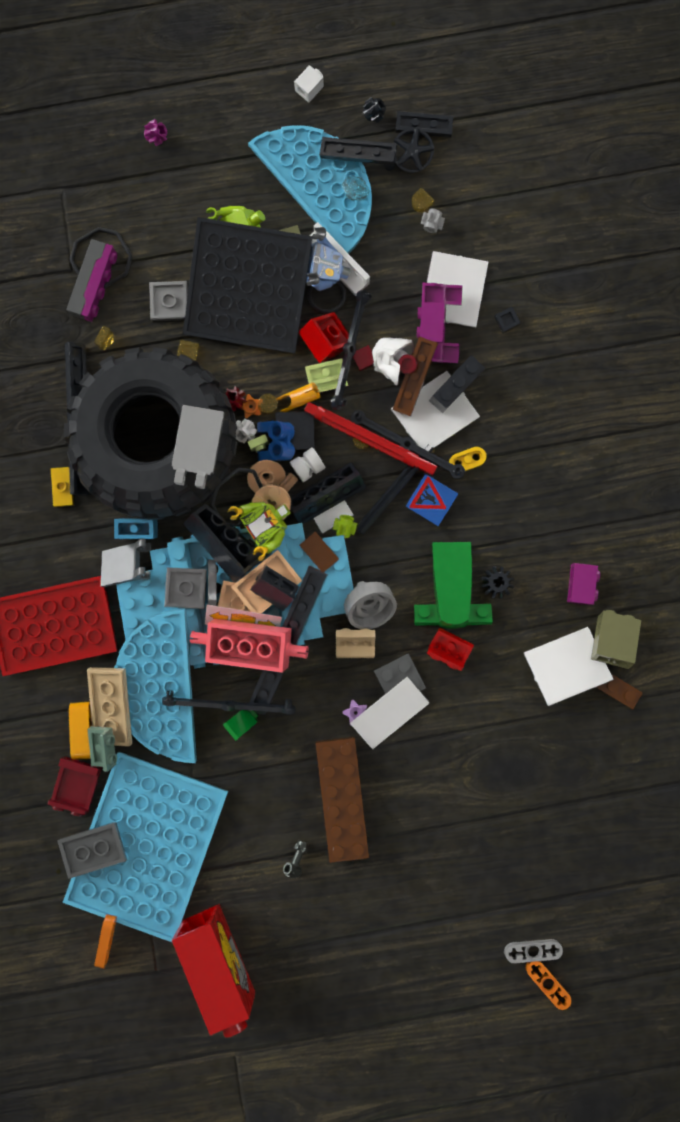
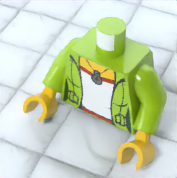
(263, 524)

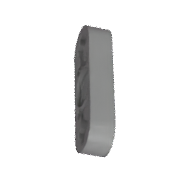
(539, 957)

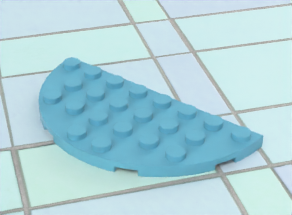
(316, 182)
(155, 663)

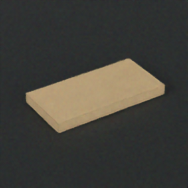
(110, 702)

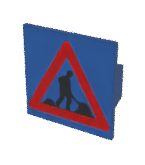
(431, 500)

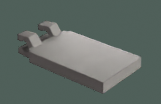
(197, 444)

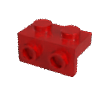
(449, 649)

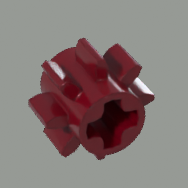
(238, 395)

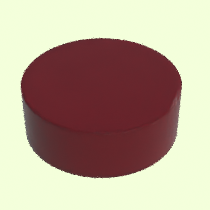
(408, 364)

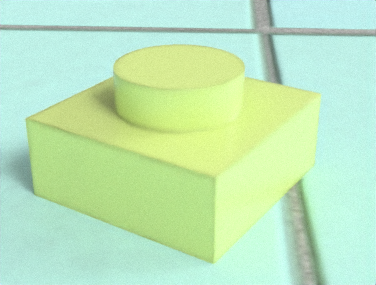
(258, 443)

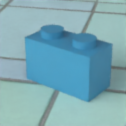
(135, 528)

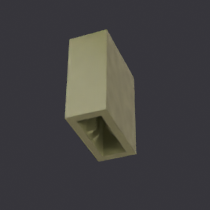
(616, 639)

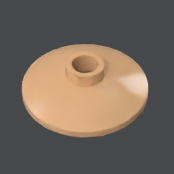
(275, 471)

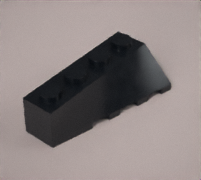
(223, 542)

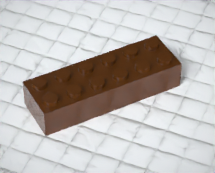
(342, 799)

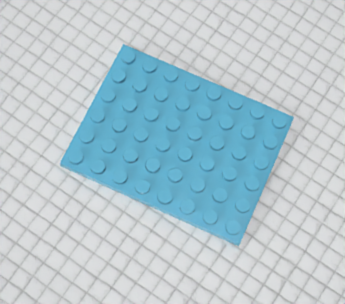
(165, 836)

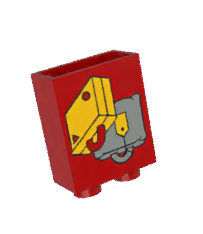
(215, 971)

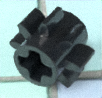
(374, 109)

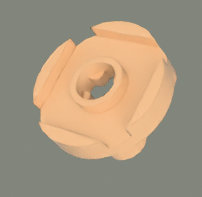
(273, 493)

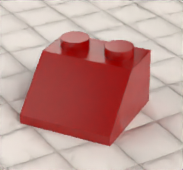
(325, 336)

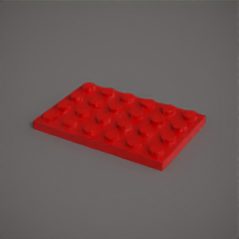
(55, 626)

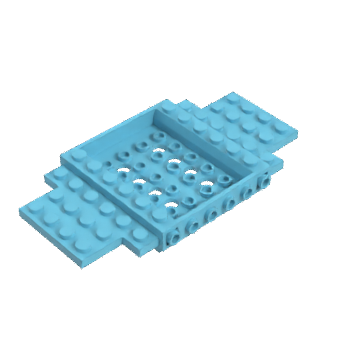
(146, 598)

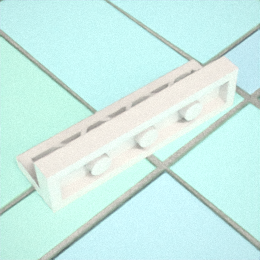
(358, 278)

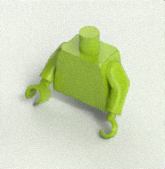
(238, 215)

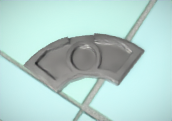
(212, 575)

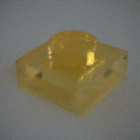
(104, 338)

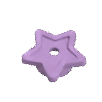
(354, 707)

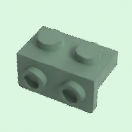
(102, 747)

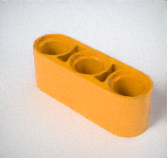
(79, 722)

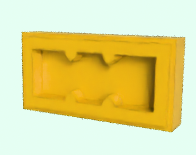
(61, 487)

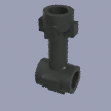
(293, 869)

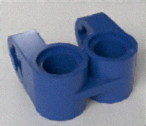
(280, 448)

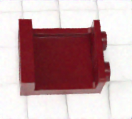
(75, 786)

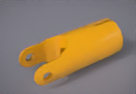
(301, 396)

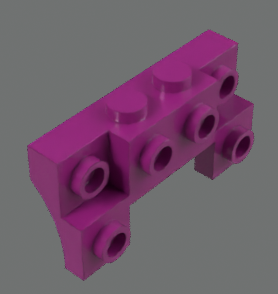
(433, 318)

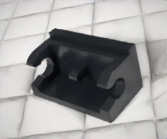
(274, 588)

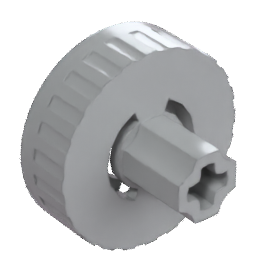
(366, 597)

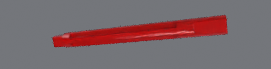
(369, 438)

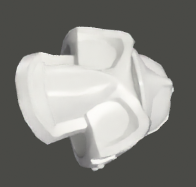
(386, 356)

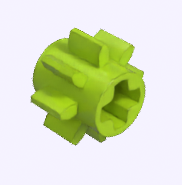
(344, 526)

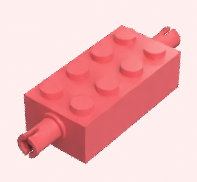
(248, 645)

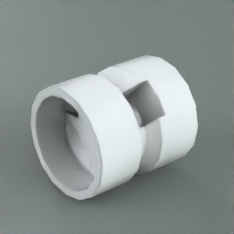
(307, 465)

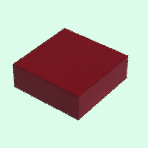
(363, 358)

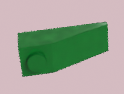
(241, 723)

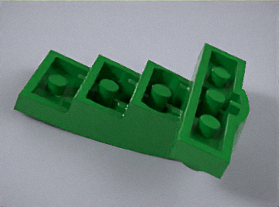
(452, 590)

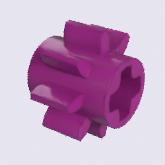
(155, 132)

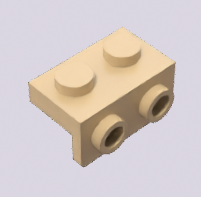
(355, 643)

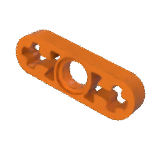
(105, 941)
(562, 1006)

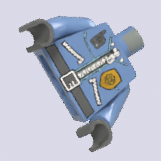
(324, 263)

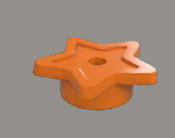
(249, 411)

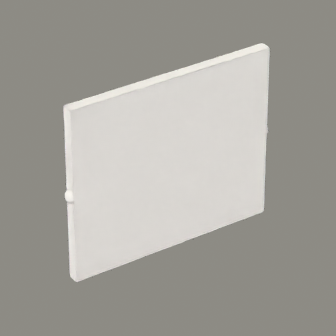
(460, 271)
(429, 424)
(566, 667)

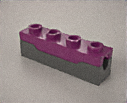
(91, 280)

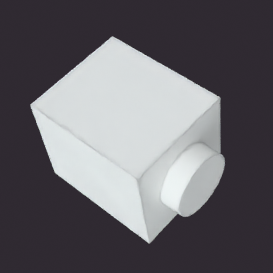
(309, 83)

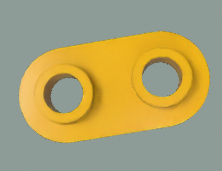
(467, 460)

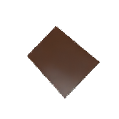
(319, 552)

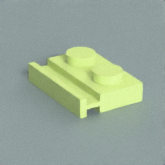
(325, 374)

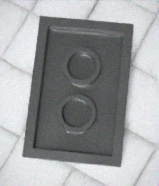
(92, 850)

